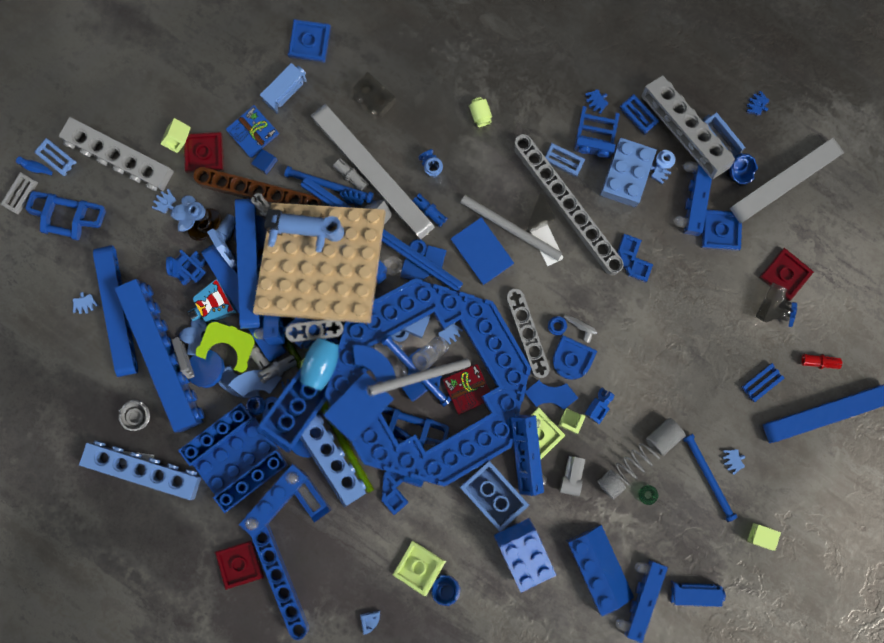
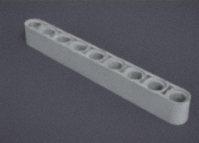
(372, 171)
(566, 195)

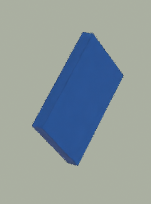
(482, 251)
(357, 409)

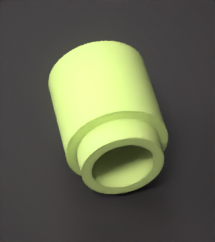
(480, 112)

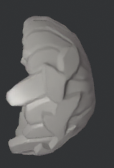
(134, 415)

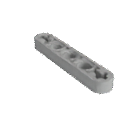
(528, 323)

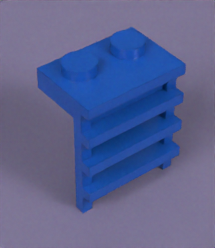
(593, 145)

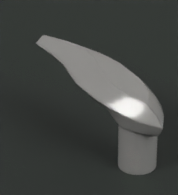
(589, 330)

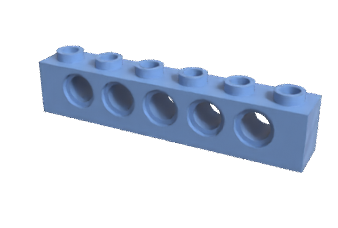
(92, 459)
(334, 478)

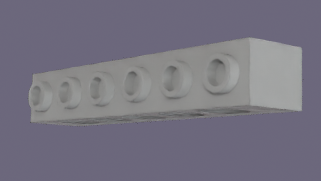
(74, 130)
(689, 136)

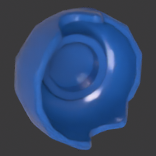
(743, 168)
(445, 590)

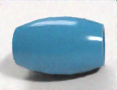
(319, 364)

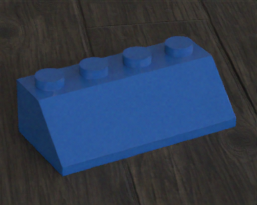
(600, 570)

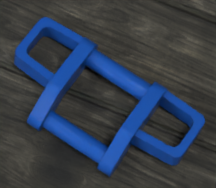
(78, 220)
(425, 423)

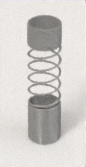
(661, 440)

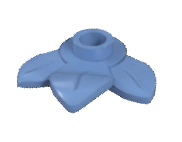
(187, 213)
(193, 335)

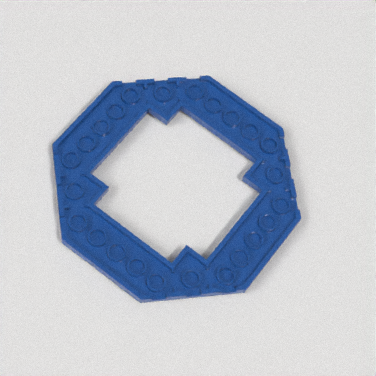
(494, 346)

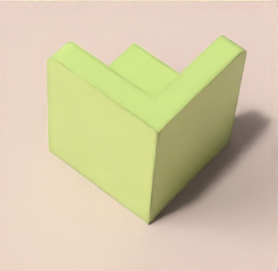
(175, 135)
(571, 421)
(764, 537)

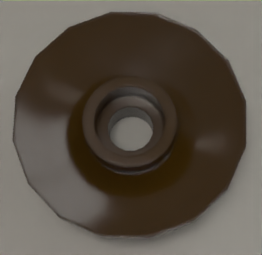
(209, 221)

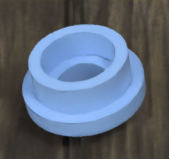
(661, 162)

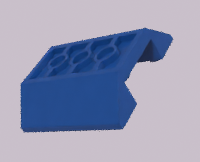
(233, 457)

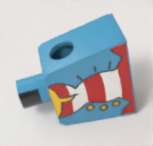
(212, 304)

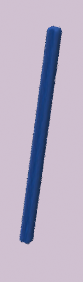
(388, 239)

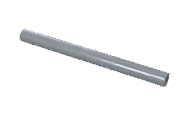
(510, 227)
(418, 377)

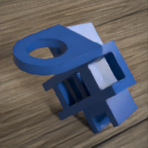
(189, 270)

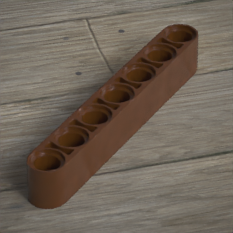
(249, 188)

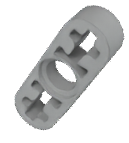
(308, 324)

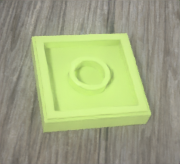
(548, 433)
(419, 568)

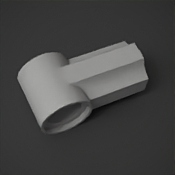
(571, 481)

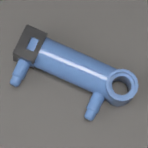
(279, 223)

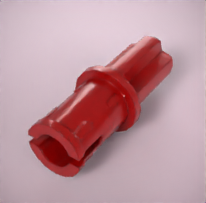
(821, 361)

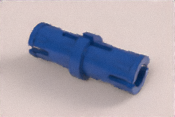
(430, 210)

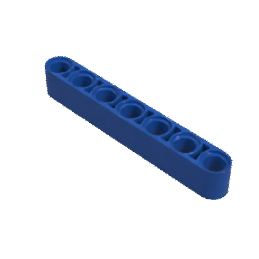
(247, 262)
(229, 281)
(116, 321)
(824, 414)
(284, 581)

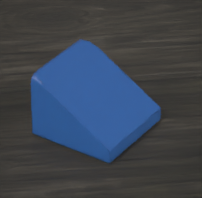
(264, 161)

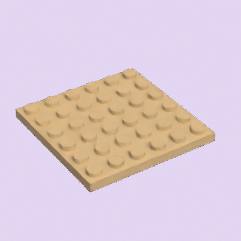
(324, 284)

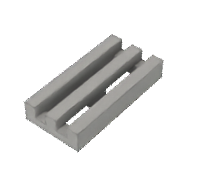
(25, 196)
(182, 358)

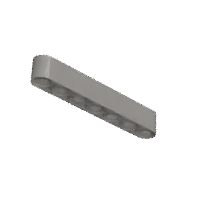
(786, 180)

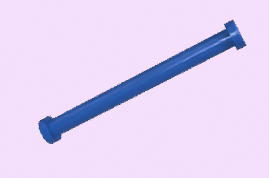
(289, 172)
(387, 340)
(730, 516)

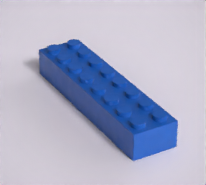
(159, 355)

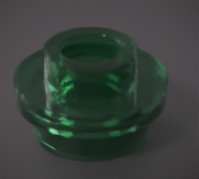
(654, 495)

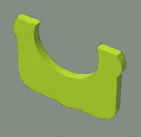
(239, 340)

